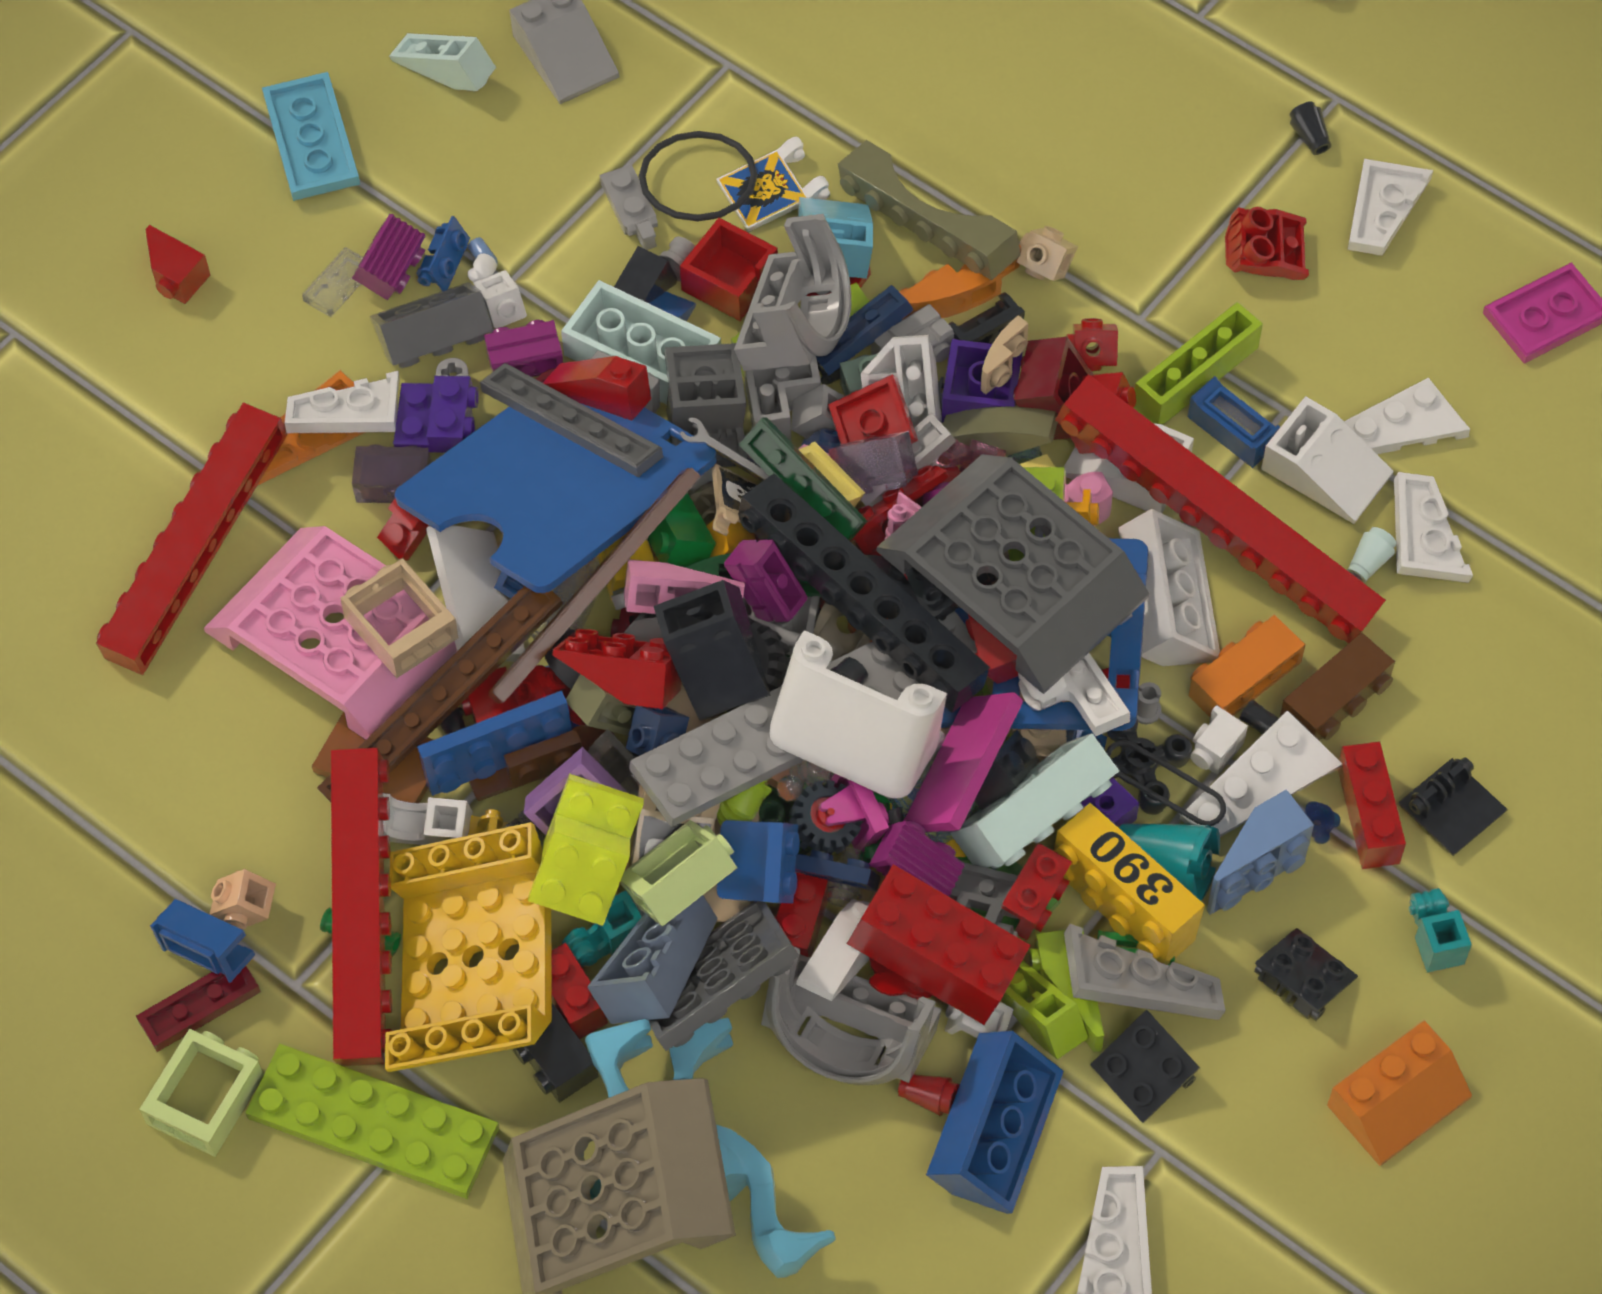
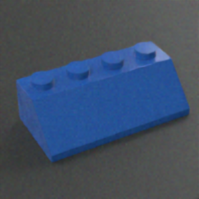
(995, 1121)

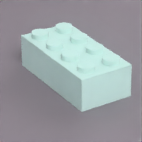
(628, 329)
(1043, 798)

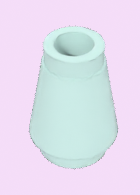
(1372, 552)

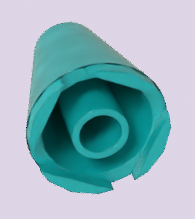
(1180, 850)

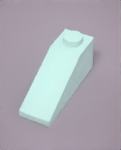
(450, 60)

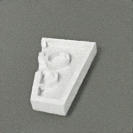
(348, 410)
(1409, 418)
(1423, 532)

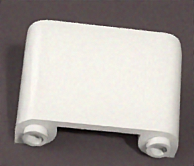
(853, 727)

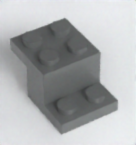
(707, 386)

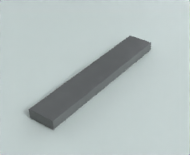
(572, 420)

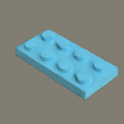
(310, 136)

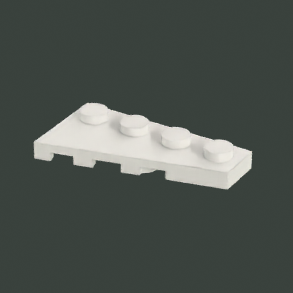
(1118, 1236)

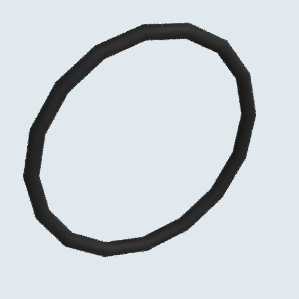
(706, 216)

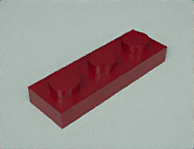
(195, 1006)

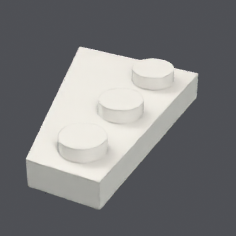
(1383, 203)

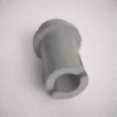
(1148, 703)

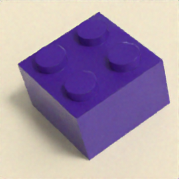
(964, 377)

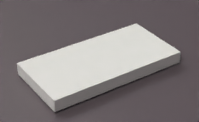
(468, 578)

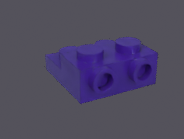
(436, 413)

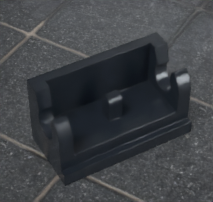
(990, 323)

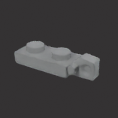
(630, 205)

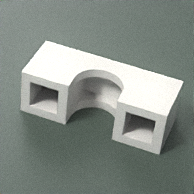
(427, 822)

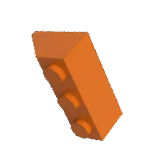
(1400, 1093)

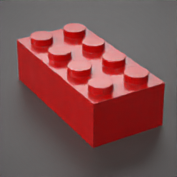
(939, 944)

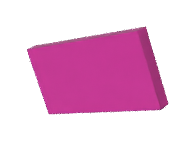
(964, 761)

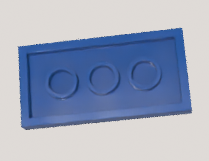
(481, 747)

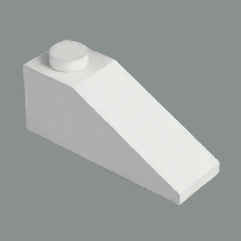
(835, 961)

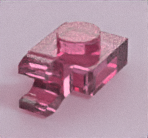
(965, 455)

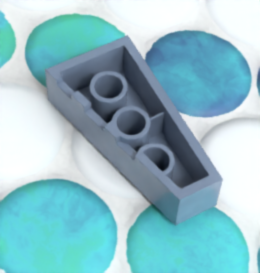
(653, 965)

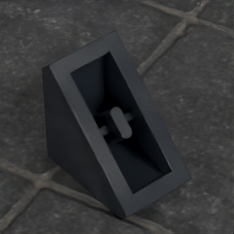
(646, 276)

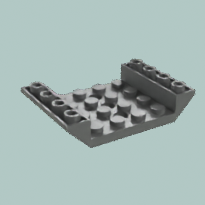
(1049, 603)

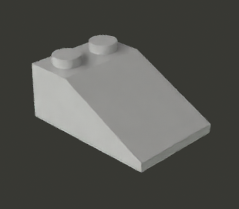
(563, 46)

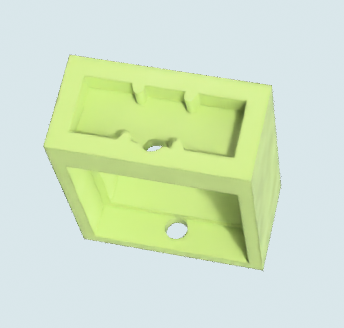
(678, 871)
(185, 1128)

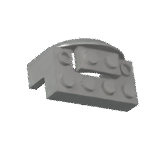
(775, 327)
(897, 1022)

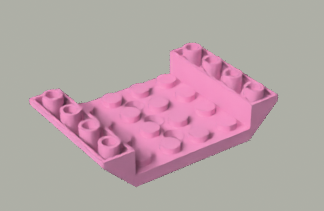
(290, 604)

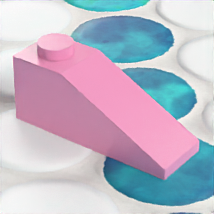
(658, 582)

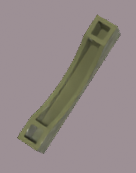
(977, 241)

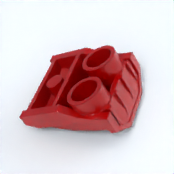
(1266, 243)

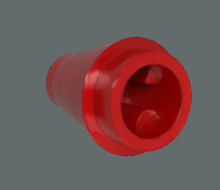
(930, 1092)

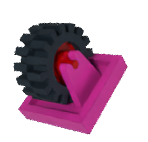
(838, 816)

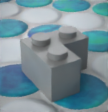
(773, 390)

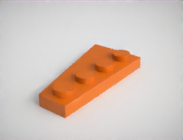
(305, 446)

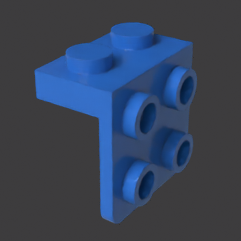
(763, 859)

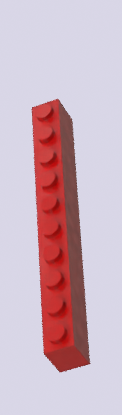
(1219, 510)

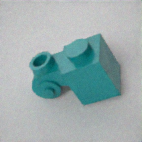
(1440, 933)
(604, 940)

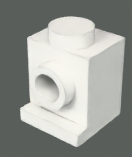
(1218, 741)

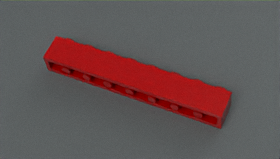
(191, 538)
(358, 906)

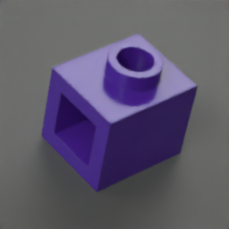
(1115, 804)

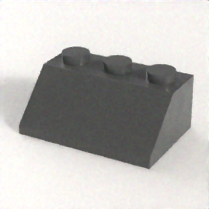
(432, 324)

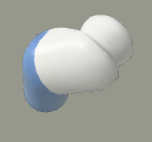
(485, 260)

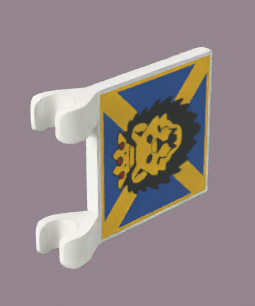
(775, 188)

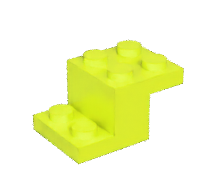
(586, 849)

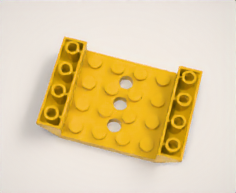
(463, 901)

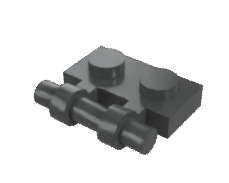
(985, 891)

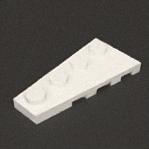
(1279, 760)

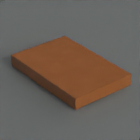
(406, 780)

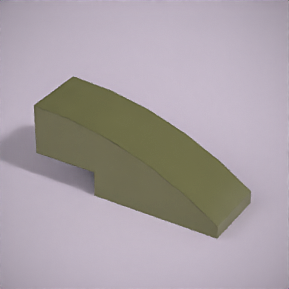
(1003, 427)

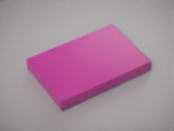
(1546, 312)

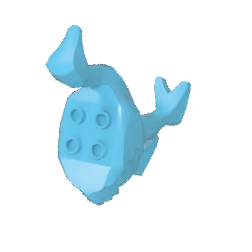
(743, 1164)

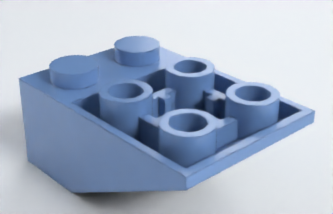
(1268, 844)

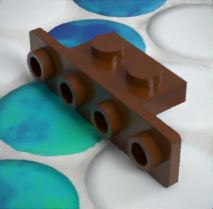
(535, 761)

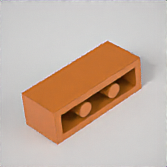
(1247, 667)

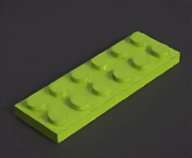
(373, 1121)

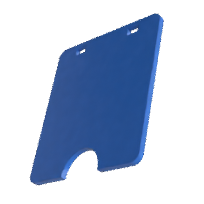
(546, 491)

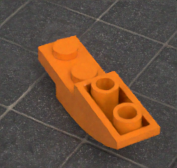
(954, 291)

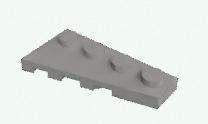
(1137, 979)

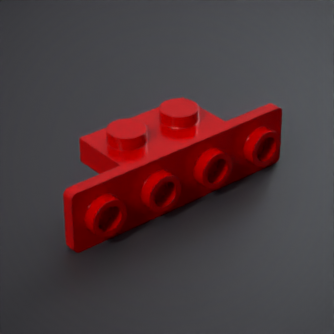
(874, 530)

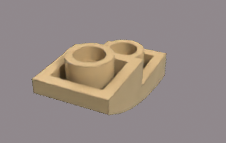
(998, 362)

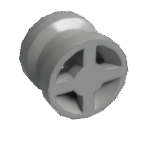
(678, 251)

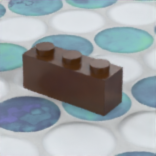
(1340, 687)

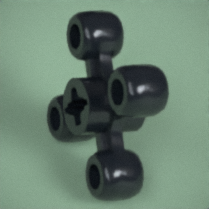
(1174, 750)

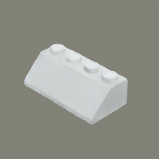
(1179, 606)

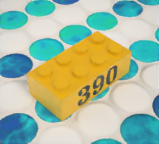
(1128, 885)

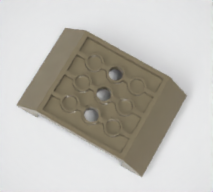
(656, 1176)

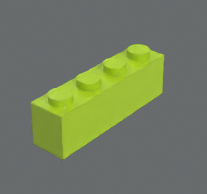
(1206, 355)

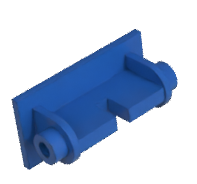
(448, 248)

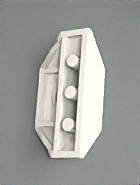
(915, 367)

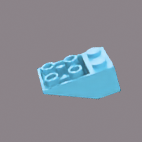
(851, 227)

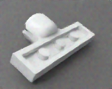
(1088, 691)

